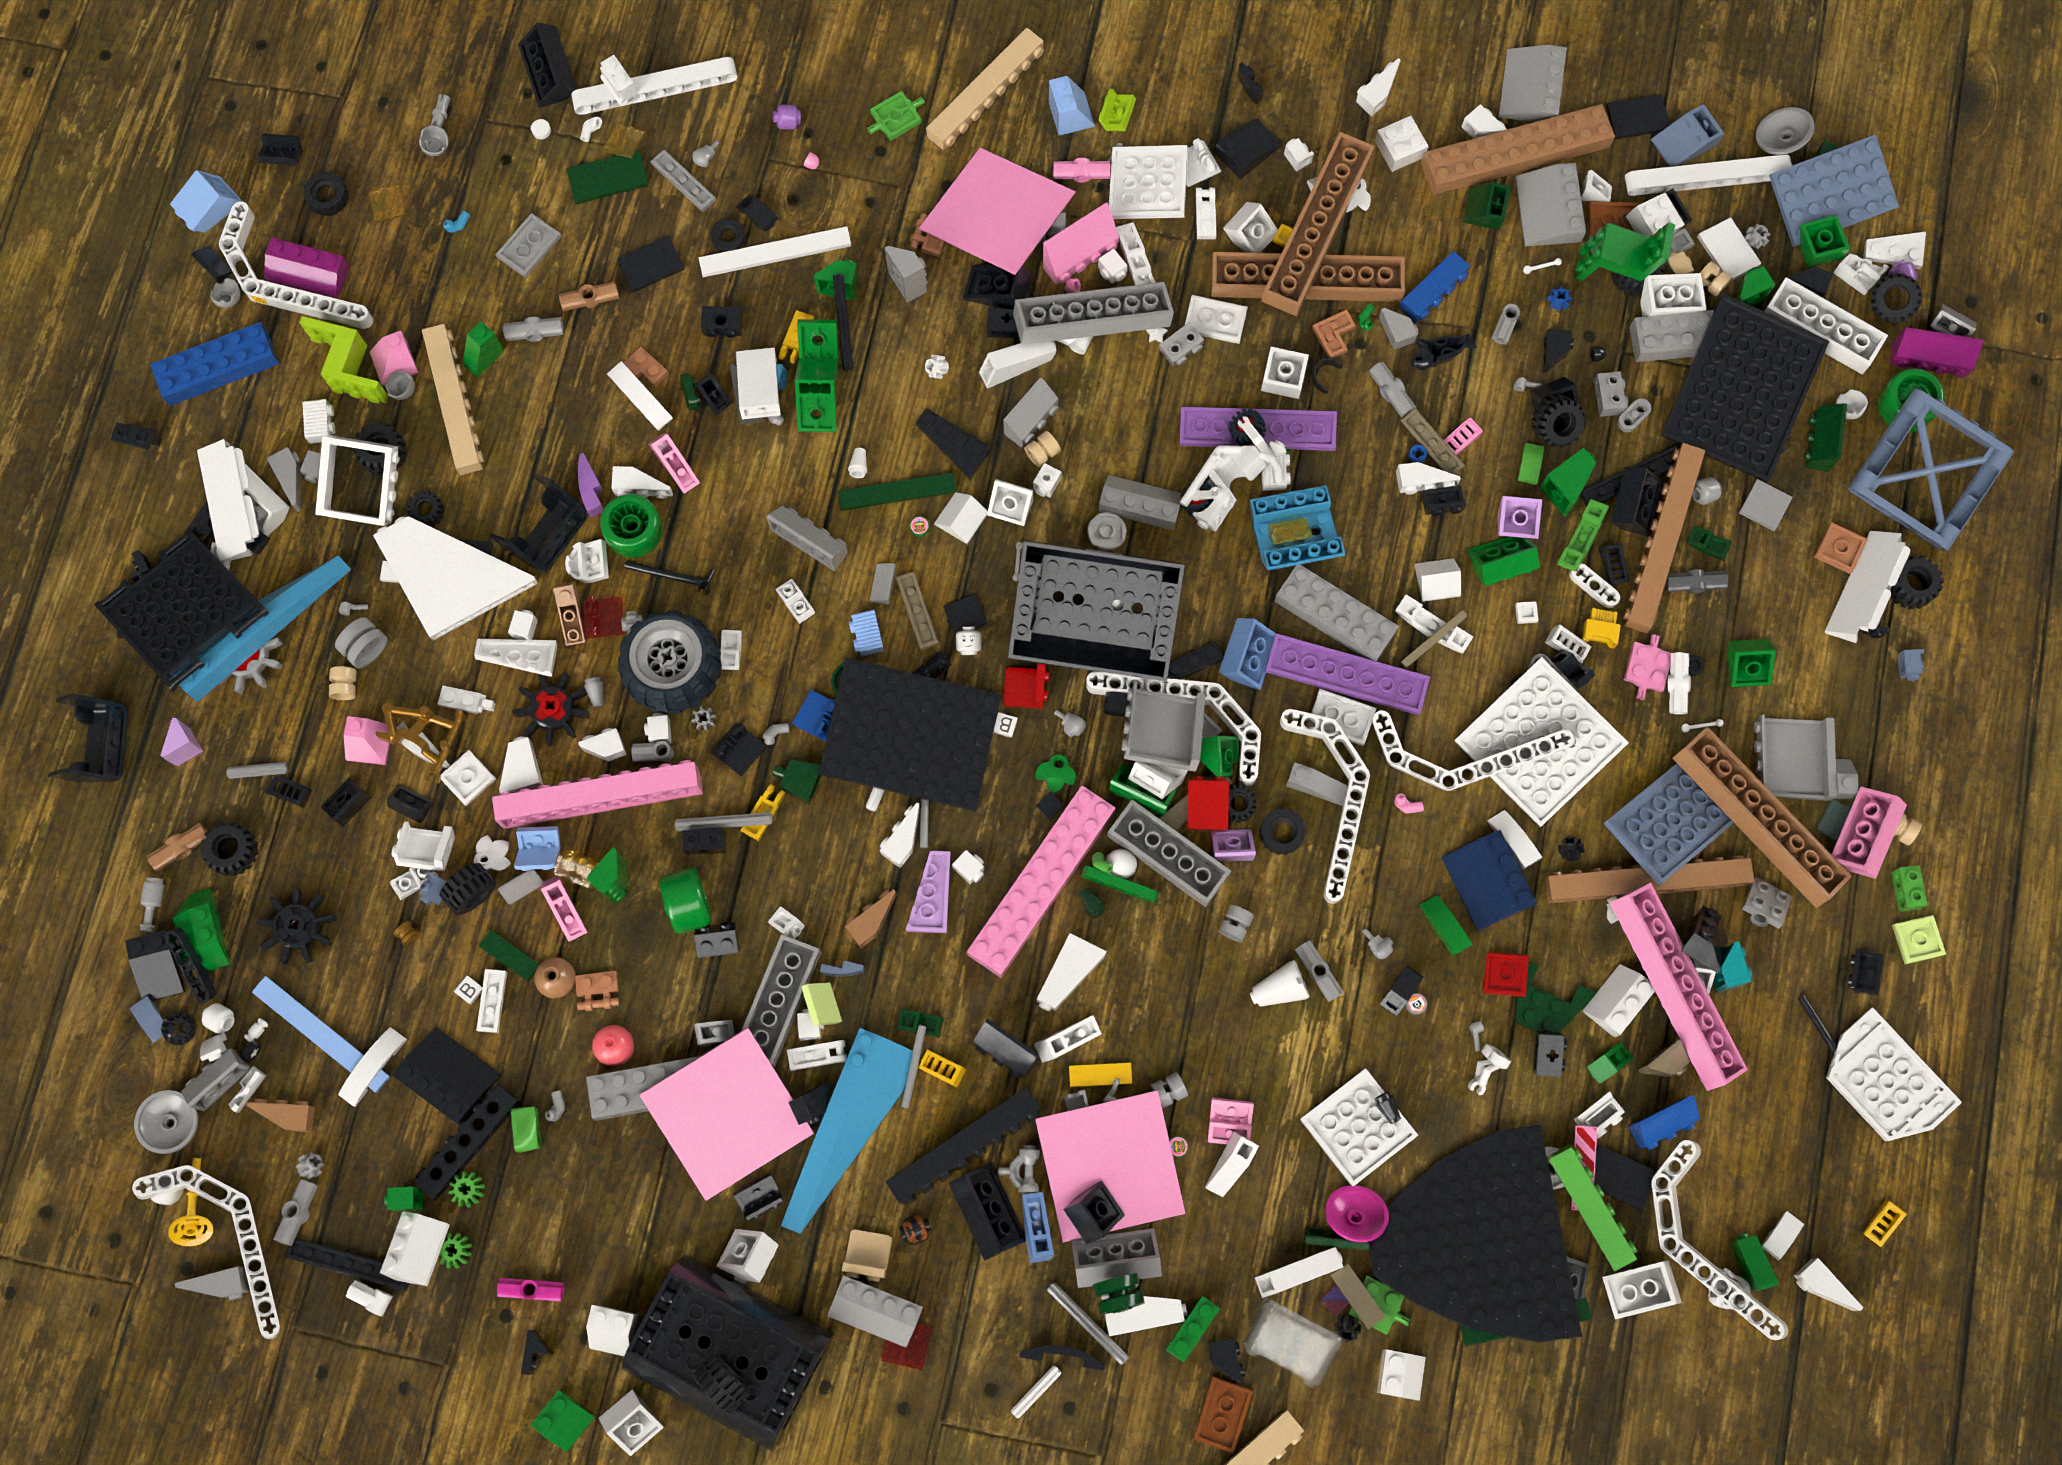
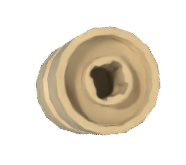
(1719, 282)
(1042, 449)
(342, 683)
(1907, 830)

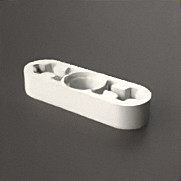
(1595, 593)

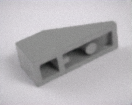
(287, 470)
(1316, 784)
(226, 1283)

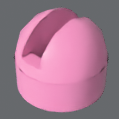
(811, 161)
(1073, 286)

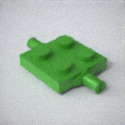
(896, 115)
(1387, 1301)

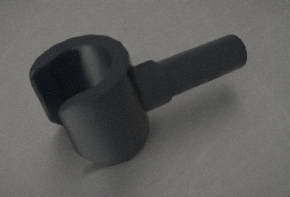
(705, 584)

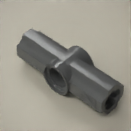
(1696, 581)

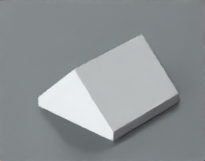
(1010, 502)
(961, 517)
(1438, 579)

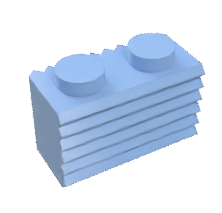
(866, 632)

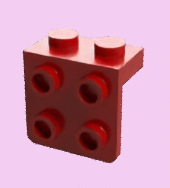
(1026, 687)

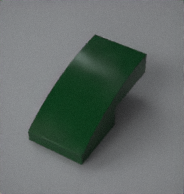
(1708, 543)
(909, 1022)

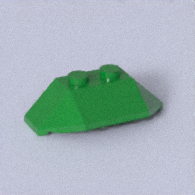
(202, 925)

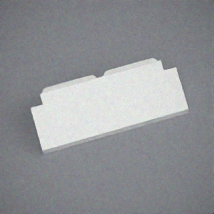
(229, 507)
(1866, 589)

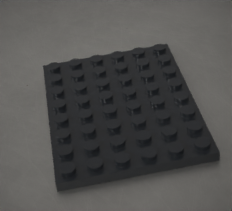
(1745, 387)
(910, 734)

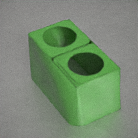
(526, 1129)

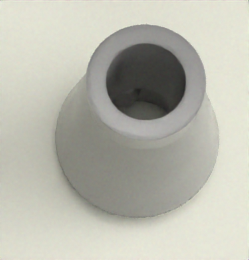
(595, 691)

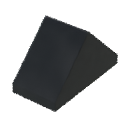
(712, 393)

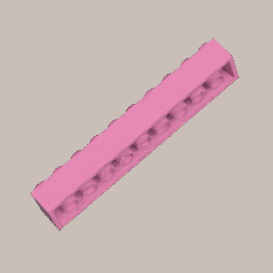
(597, 795)
(1041, 881)
(1679, 987)

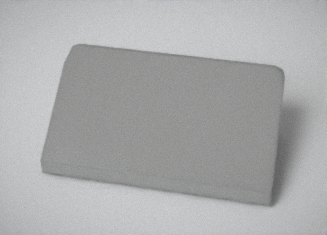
(883, 583)
(520, 886)

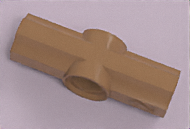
(600, 293)
(177, 847)

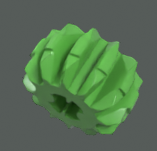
(465, 1198)
(451, 1258)

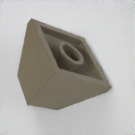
(1668, 1061)

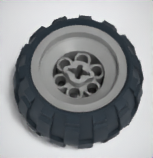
(661, 638)

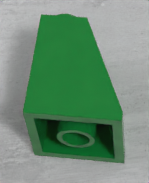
(1568, 480)

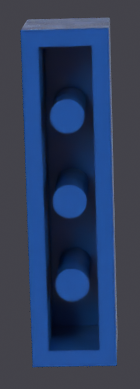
(1435, 287)

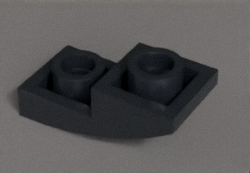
(1247, 77)

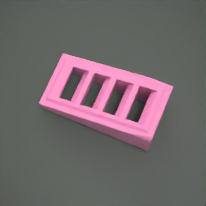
(1475, 433)

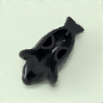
(1440, 350)

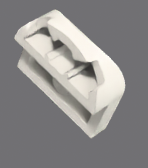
(588, 561)

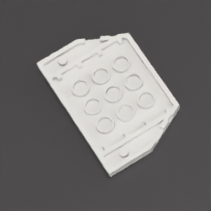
(1888, 1080)

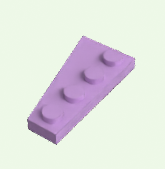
(931, 902)

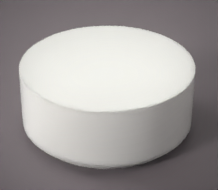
(540, 129)

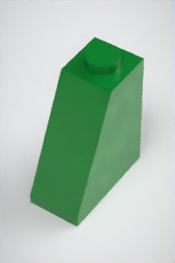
(481, 349)
(1753, 1262)

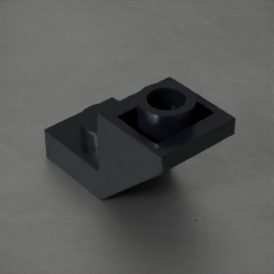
(757, 212)
(1402, 990)

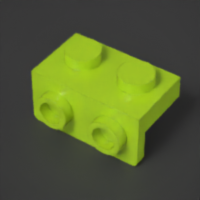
(1116, 111)

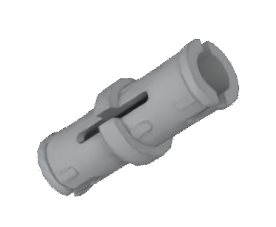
(439, 112)

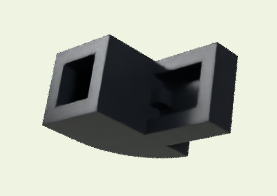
(1570, 667)

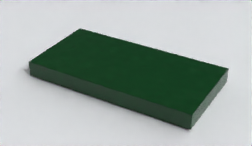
(607, 177)

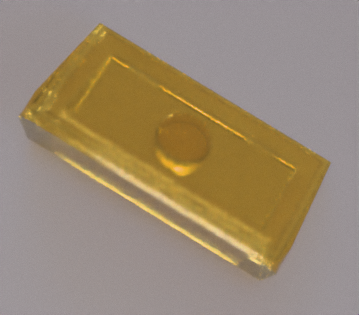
(1289, 530)

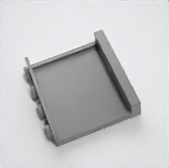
(1163, 729)
(1796, 757)

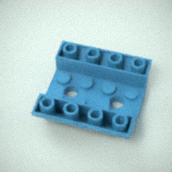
(1307, 503)

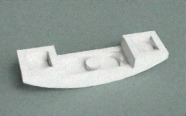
(640, 396)
(1429, 624)
(371, 1065)

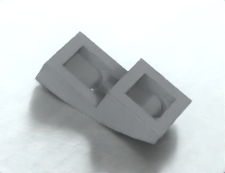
(1681, 242)

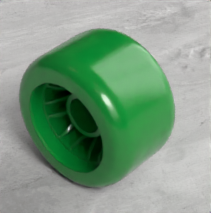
(1899, 388)
(629, 512)
(685, 900)

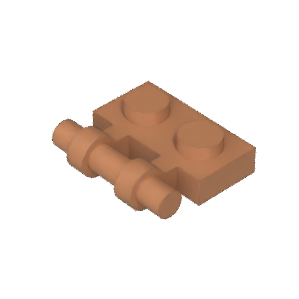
(930, 244)
(596, 984)

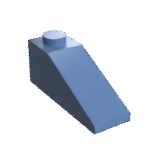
(1036, 1228)

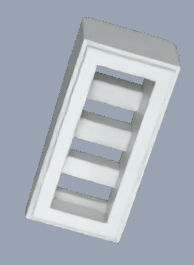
(1571, 638)

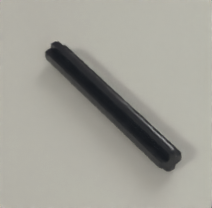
(843, 322)

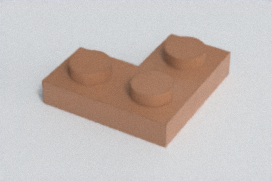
(1329, 333)
(644, 364)

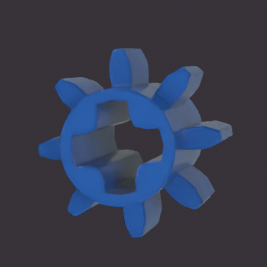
(1559, 299)

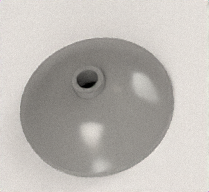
(1785, 130)
(153, 1121)

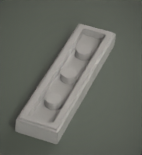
(683, 180)

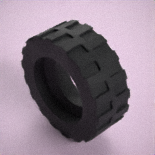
(325, 179)
(1293, 820)

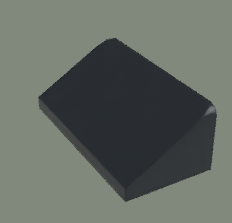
(212, 263)
(409, 803)

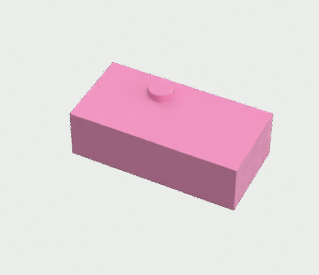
(1868, 831)

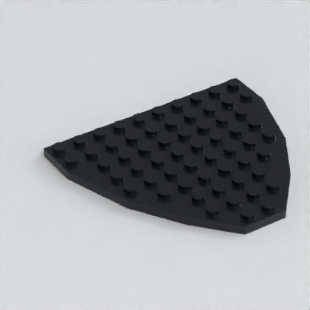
(1483, 1241)

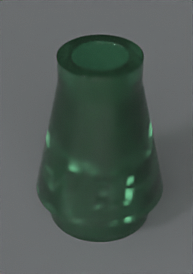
(1092, 904)

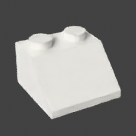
(1251, 228)
(748, 1255)
(1401, 1374)
(630, 1422)

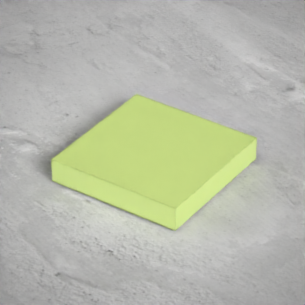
(1919, 939)
(821, 1004)

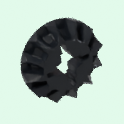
(180, 1038)

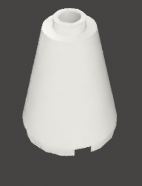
(1281, 987)

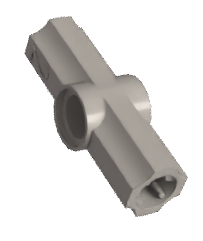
(533, 329)
(1392, 389)
(1312, 959)
(291, 1222)

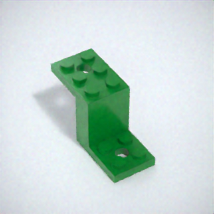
(1625, 251)
(817, 375)

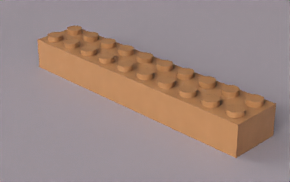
(1517, 149)
(1318, 224)
(1337, 278)
(1762, 817)

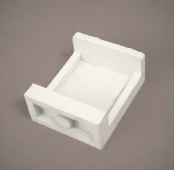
(1157, 778)
(423, 847)

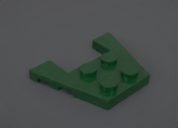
(1546, 1012)

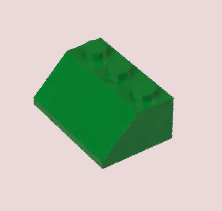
(1503, 559)
(1128, 789)
(610, 877)

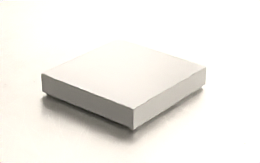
(467, 777)

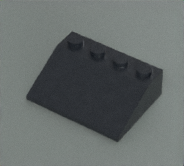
(446, 1075)

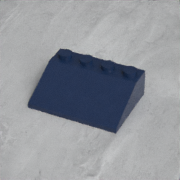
(1489, 880)

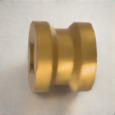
(406, 933)

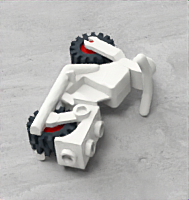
(1211, 503)

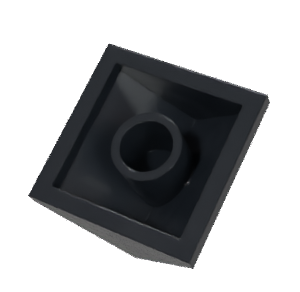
(345, 802)

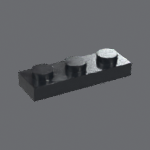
(1195, 661)

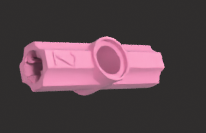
(1082, 170)

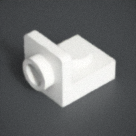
(786, 923)

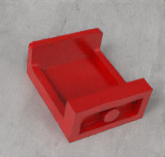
(1208, 804)

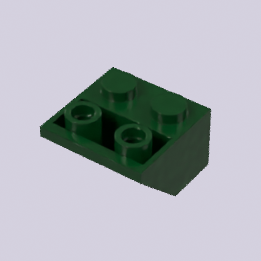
(1487, 205)

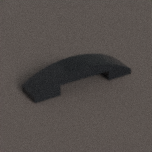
(1089, 1361)

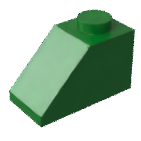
(1610, 1062)

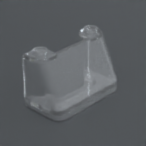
(1292, 1342)

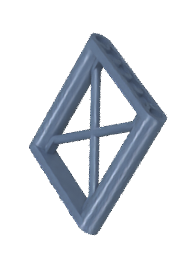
(1913, 411)

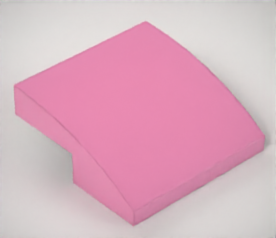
(1229, 1117)

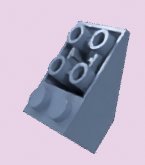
(1688, 137)

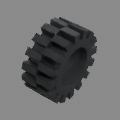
(421, 498)
(1250, 801)

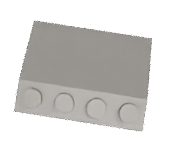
(1532, 83)
(1551, 205)

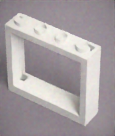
(326, 476)

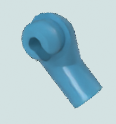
(459, 224)

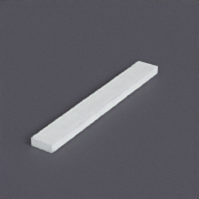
(775, 251)

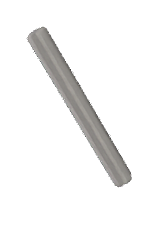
(724, 821)
(1095, 1331)

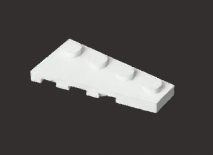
(526, 655)

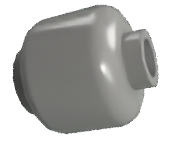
(1706, 491)

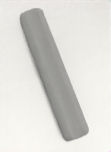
(257, 770)

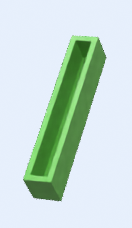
(1592, 1207)

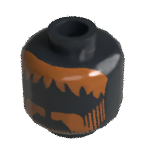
(915, 1229)

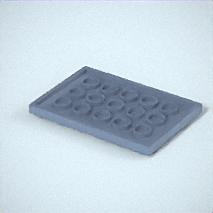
(1839, 183)
(1668, 824)

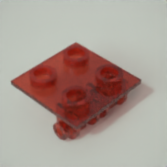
(602, 617)
(912, 1355)

